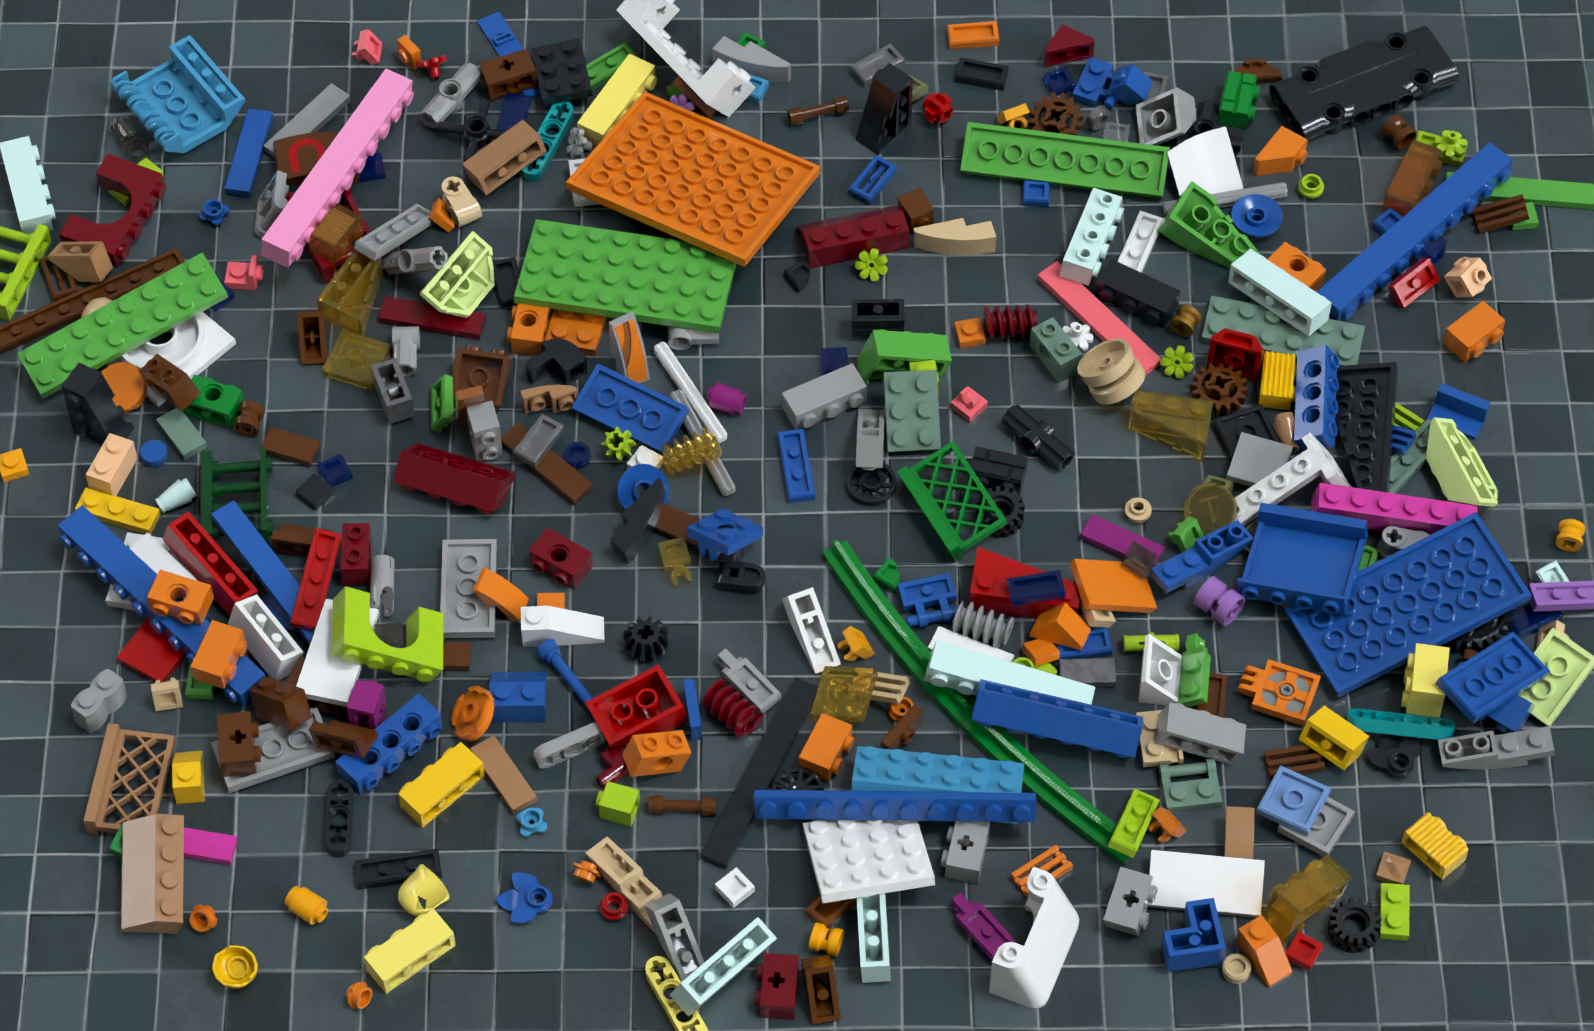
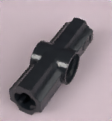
(1038, 437)

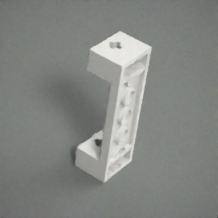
(721, 87)

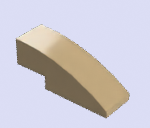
(956, 238)

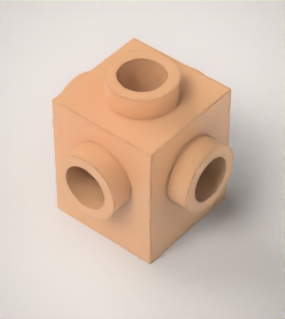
(1468, 277)

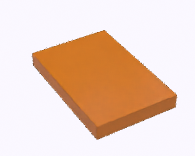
(1111, 587)

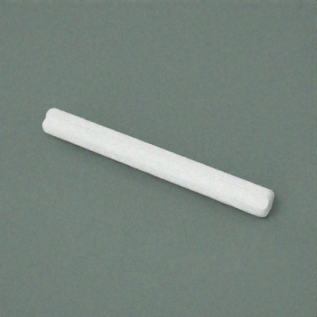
(692, 394)

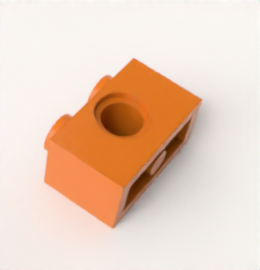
(1299, 266)
(527, 338)
(171, 586)
(656, 753)

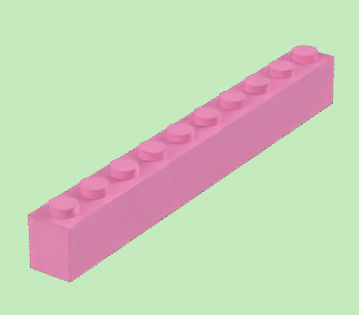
(337, 168)

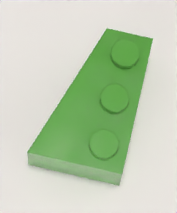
(894, 350)

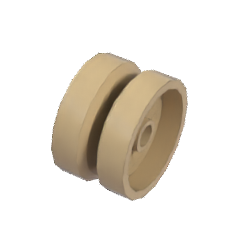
(1111, 371)

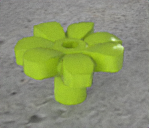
(1451, 144)
(871, 264)
(1177, 361)

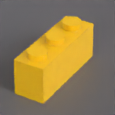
(441, 784)

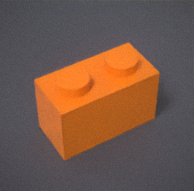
(1474, 332)
(218, 654)
(826, 747)

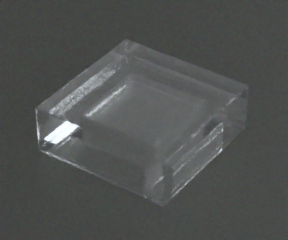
(1116, 131)

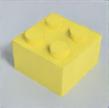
(1420, 675)

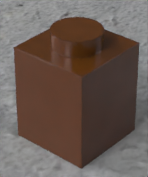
(916, 209)

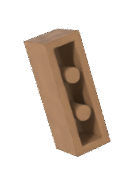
(504, 157)

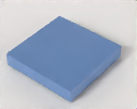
(1293, 800)

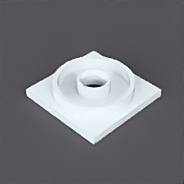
(192, 349)

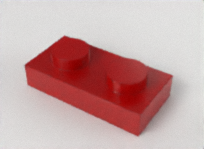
(1413, 282)

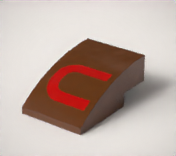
(300, 154)

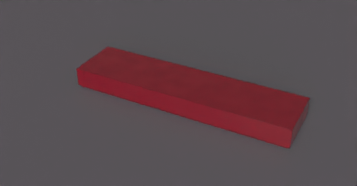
(412, 313)

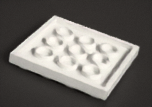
(867, 857)

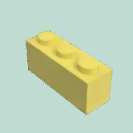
(409, 950)

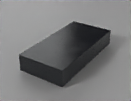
(981, 74)
(506, 280)

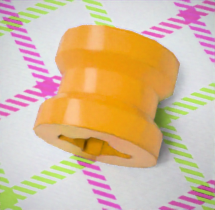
(1570, 535)

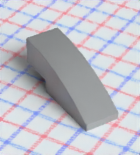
(753, 60)

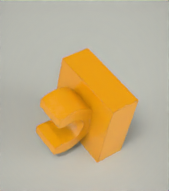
(1014, 115)
(858, 645)

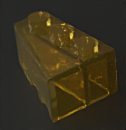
(351, 293)
(1172, 419)
(1305, 895)

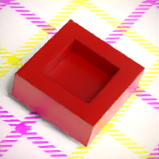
(1304, 951)

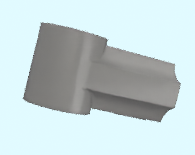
(683, 338)
(405, 346)

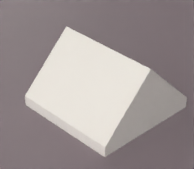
(1159, 673)

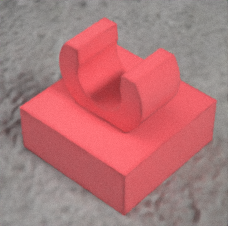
(368, 47)
(969, 404)

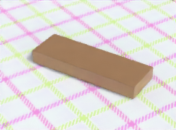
(504, 775)

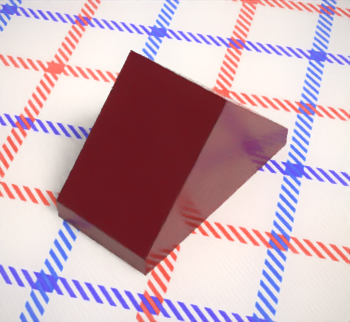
(1068, 47)

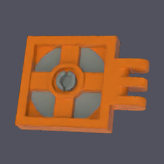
(1280, 690)

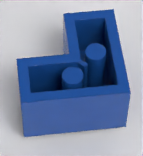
(1198, 943)

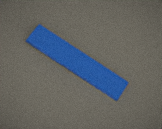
(503, 41)

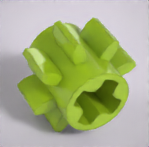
(613, 440)

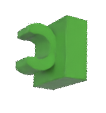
(1186, 534)

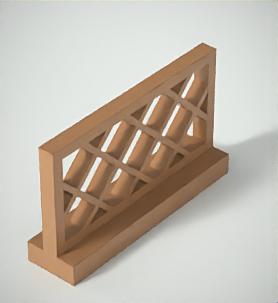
(107, 771)

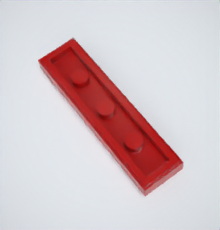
(315, 579)

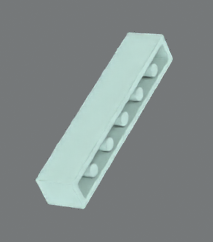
(963, 668)

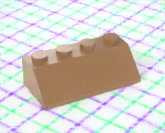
(152, 874)

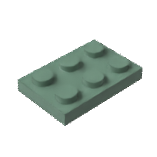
(912, 411)

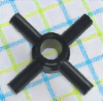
(476, 129)

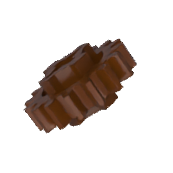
(1052, 110)
(1220, 388)

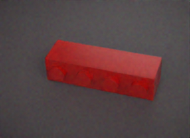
(208, 561)

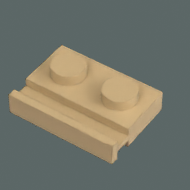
(1151, 752)

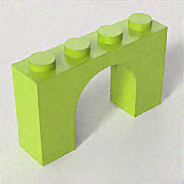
(356, 641)

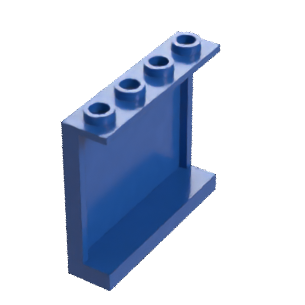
(1304, 559)

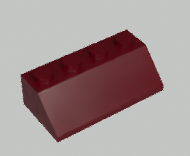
(846, 236)
(453, 477)

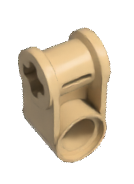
(460, 202)

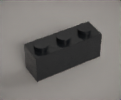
(1137, 293)

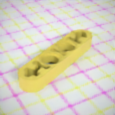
(669, 1005)

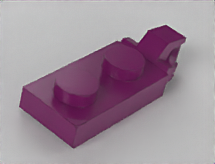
(980, 925)

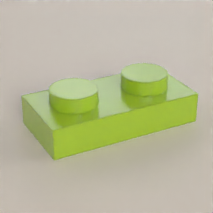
(1394, 911)

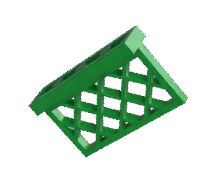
(931, 506)

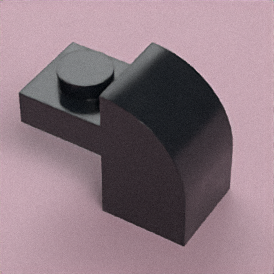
(557, 357)

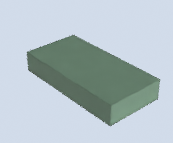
(181, 433)

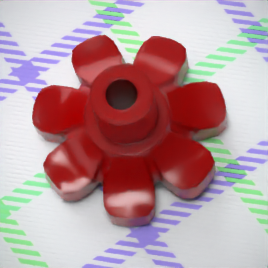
(432, 64)

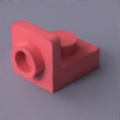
(244, 275)

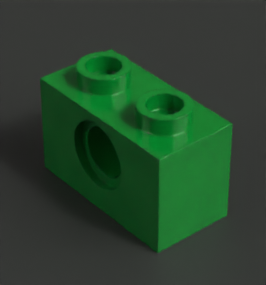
(220, 411)

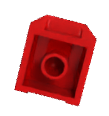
(1238, 350)

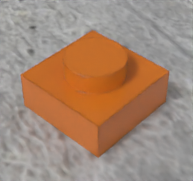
(408, 52)
(969, 333)

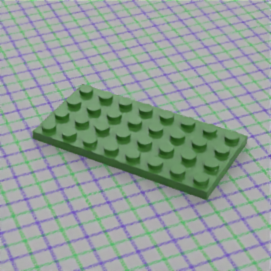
(624, 273)

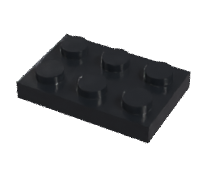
(561, 72)

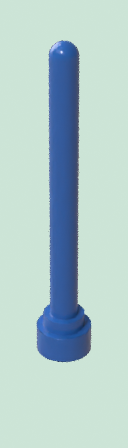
(550, 653)

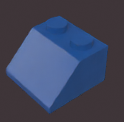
(519, 696)

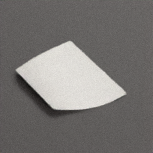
(1207, 162)

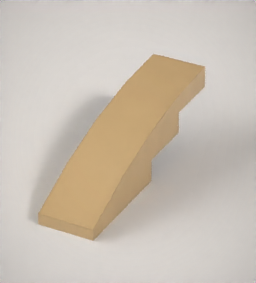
(624, 876)

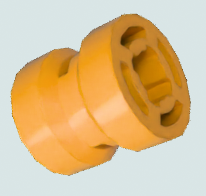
(826, 939)

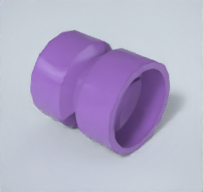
(1217, 599)

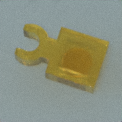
(675, 557)

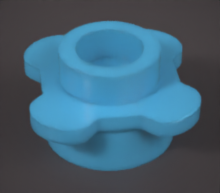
(528, 815)

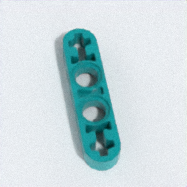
(552, 142)
(1401, 724)

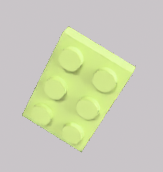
(1568, 669)

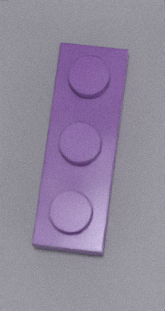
(1562, 595)

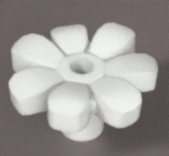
(1079, 335)

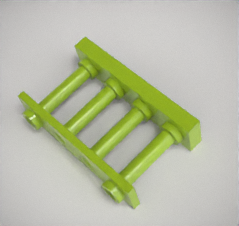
(26, 266)

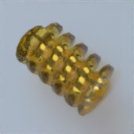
(691, 451)

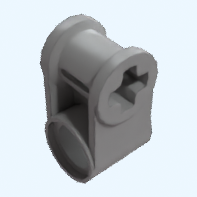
(1401, 539)

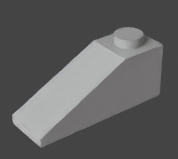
(870, 439)
(675, 934)

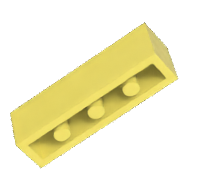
(617, 97)

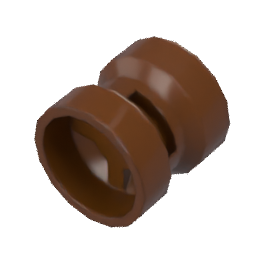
(1398, 131)
(247, 422)

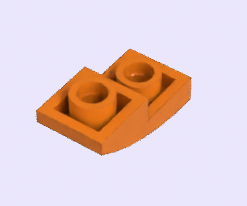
(499, 592)

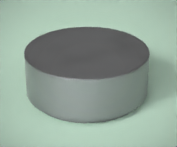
(1098, 117)

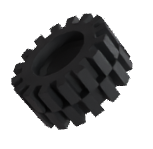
(1009, 501)
(1354, 910)

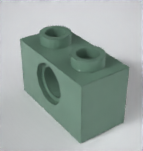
(1055, 349)

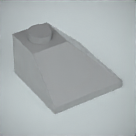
(1165, 116)

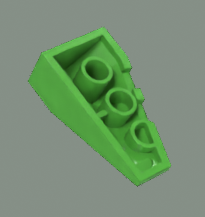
(1203, 228)

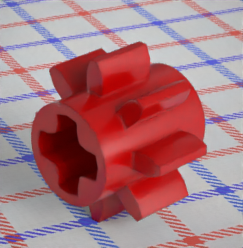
(937, 107)

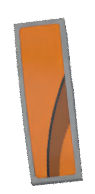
(628, 348)

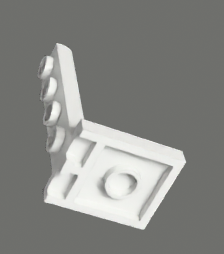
(1289, 478)

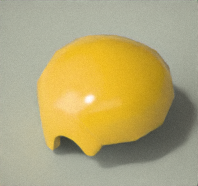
(235, 966)

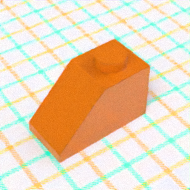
(1281, 153)
(1263, 950)

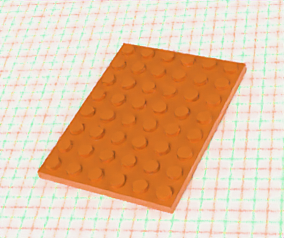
(693, 178)

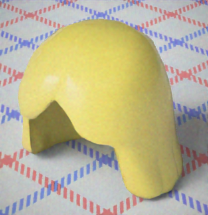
(425, 885)

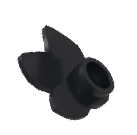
(1392, 752)

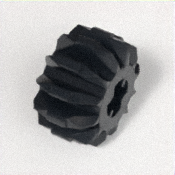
(646, 639)

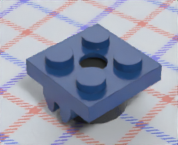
(724, 535)

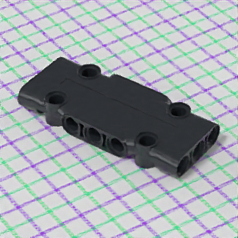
(1363, 83)

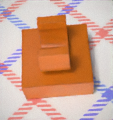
(1169, 823)

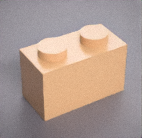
(112, 465)

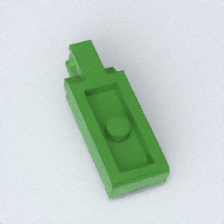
(1194, 672)

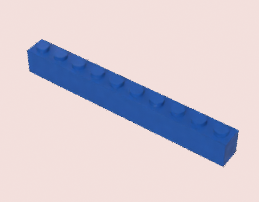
(1416, 231)
(133, 581)

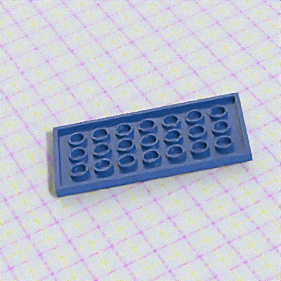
(1410, 598)

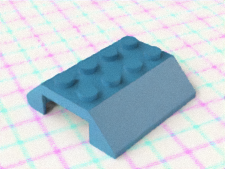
(182, 98)

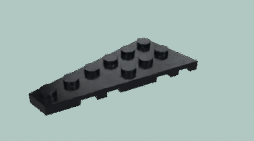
(1367, 420)

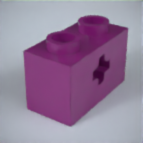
(367, 705)

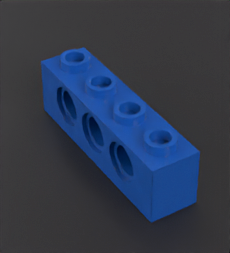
(1316, 395)
(416, 714)

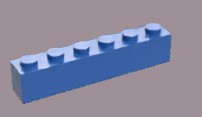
(1057, 718)

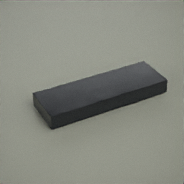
(394, 868)

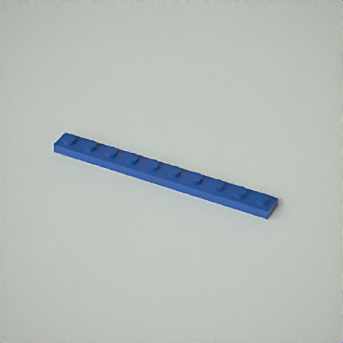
(895, 805)

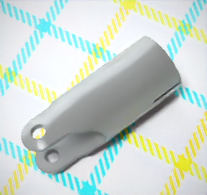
(382, 583)

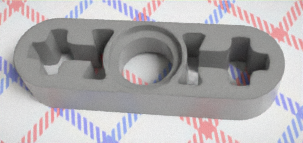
(569, 745)

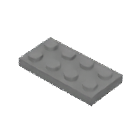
(462, 609)
(280, 752)

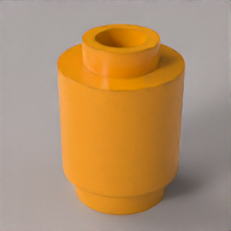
(306, 905)

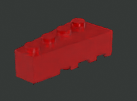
(991, 591)

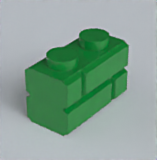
(1237, 100)

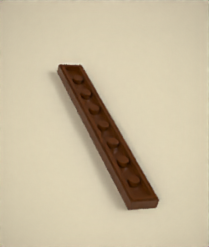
(72, 306)

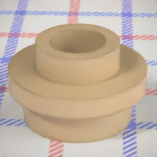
(1138, 516)

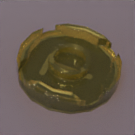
(1211, 506)

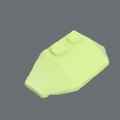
(463, 279)
(1458, 465)

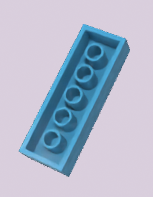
(926, 772)

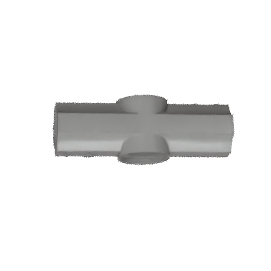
(451, 95)
(415, 260)

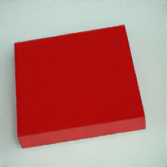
(151, 654)

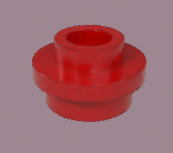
(610, 900)

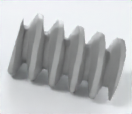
(982, 625)

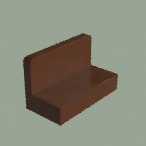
(293, 540)
(343, 738)

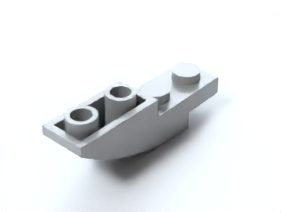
(1493, 751)

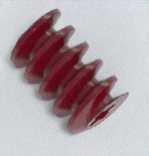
(1009, 320)
(729, 711)

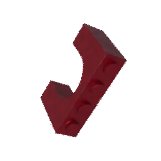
(136, 182)

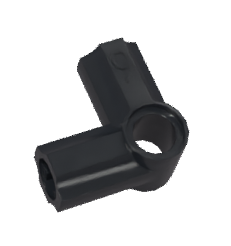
(1207, 119)

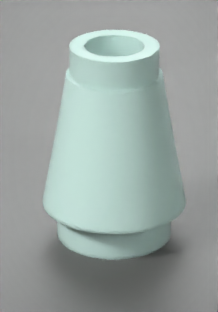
(176, 495)

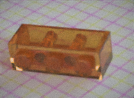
(1413, 178)

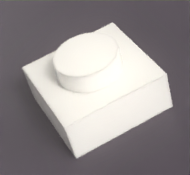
(645, 456)
(734, 887)

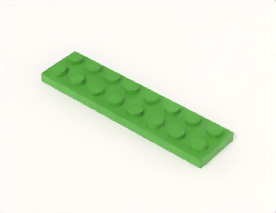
(1065, 160)
(124, 324)

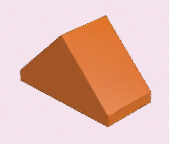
(1062, 627)

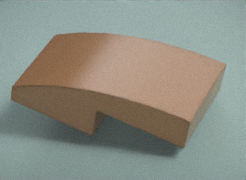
(556, 396)
(1239, 832)

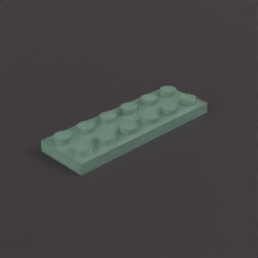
(1279, 335)

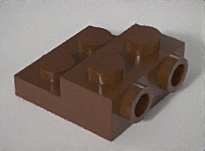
(482, 369)

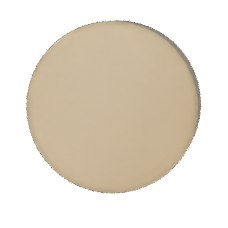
(1236, 968)

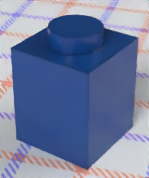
(1130, 85)

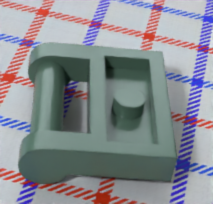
(1193, 793)

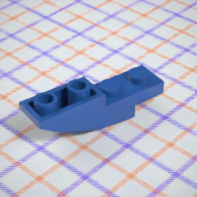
(1203, 559)

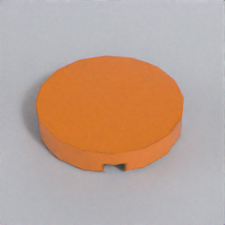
(126, 385)
(473, 713)

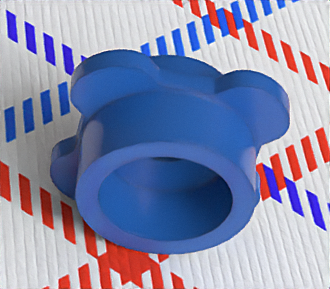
(214, 206)

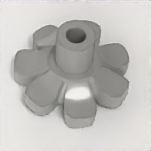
(577, 143)

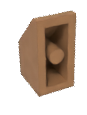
(82, 260)

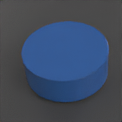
(154, 453)

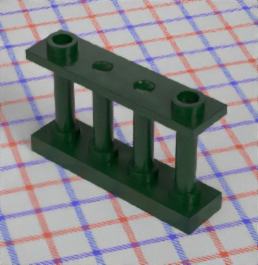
(212, 490)

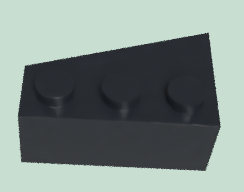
(886, 109)
(92, 407)

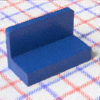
(1465, 410)

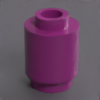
(726, 399)

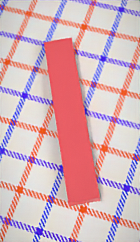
(1095, 314)

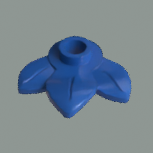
(521, 898)

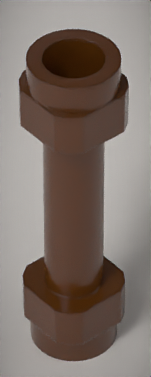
(797, 115)
(706, 805)

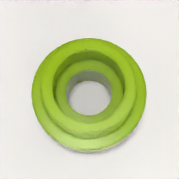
(1313, 181)

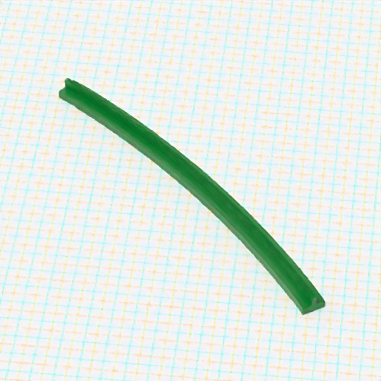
(959, 707)

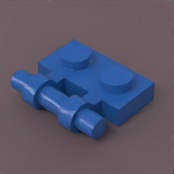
(1092, 84)
(925, 593)

